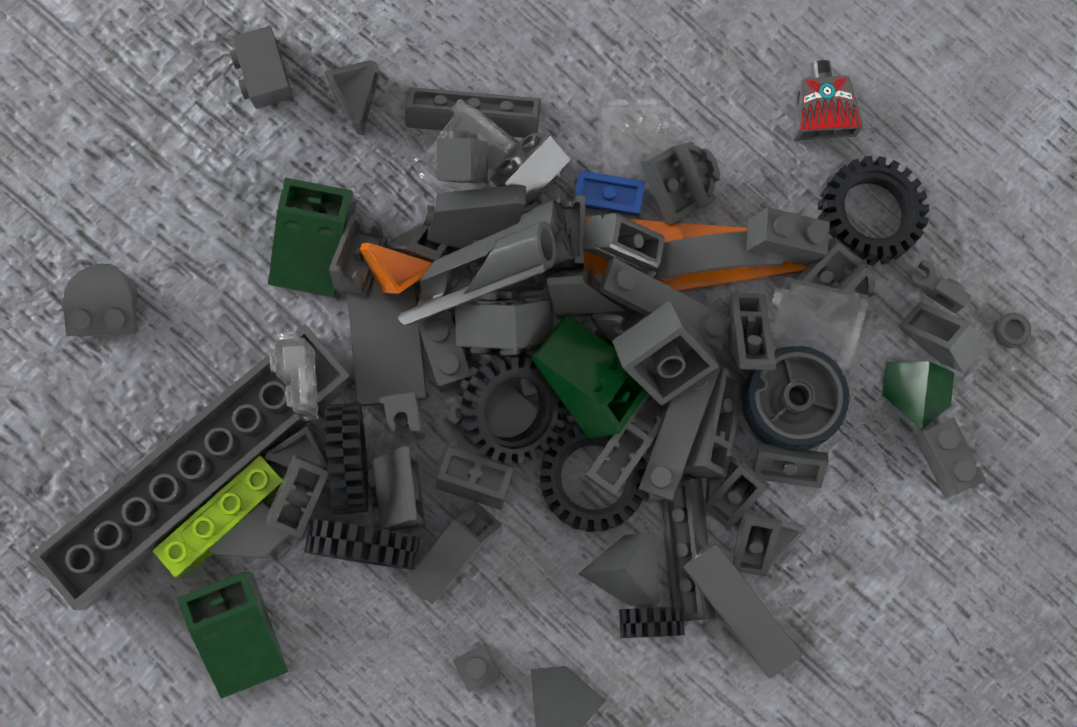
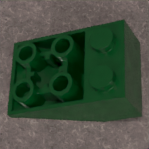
(307, 235)
(588, 378)
(233, 633)

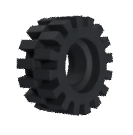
(651, 622)

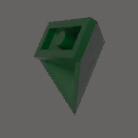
(918, 389)

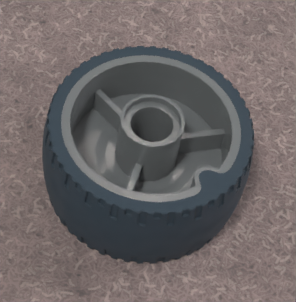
(780, 421)

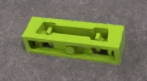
(191, 542)

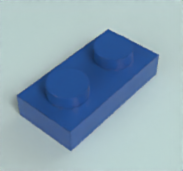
(610, 193)

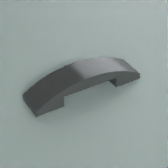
(709, 254)

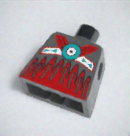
(826, 106)

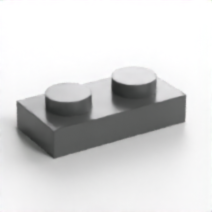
(790, 466)

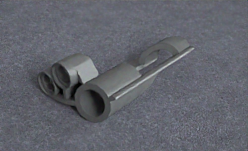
(511, 258)

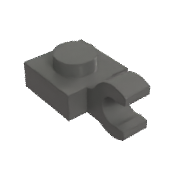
(945, 292)

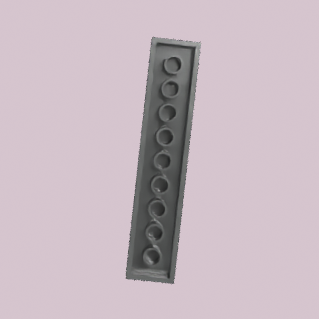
(178, 479)

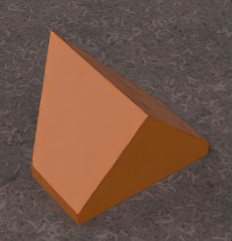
(393, 269)

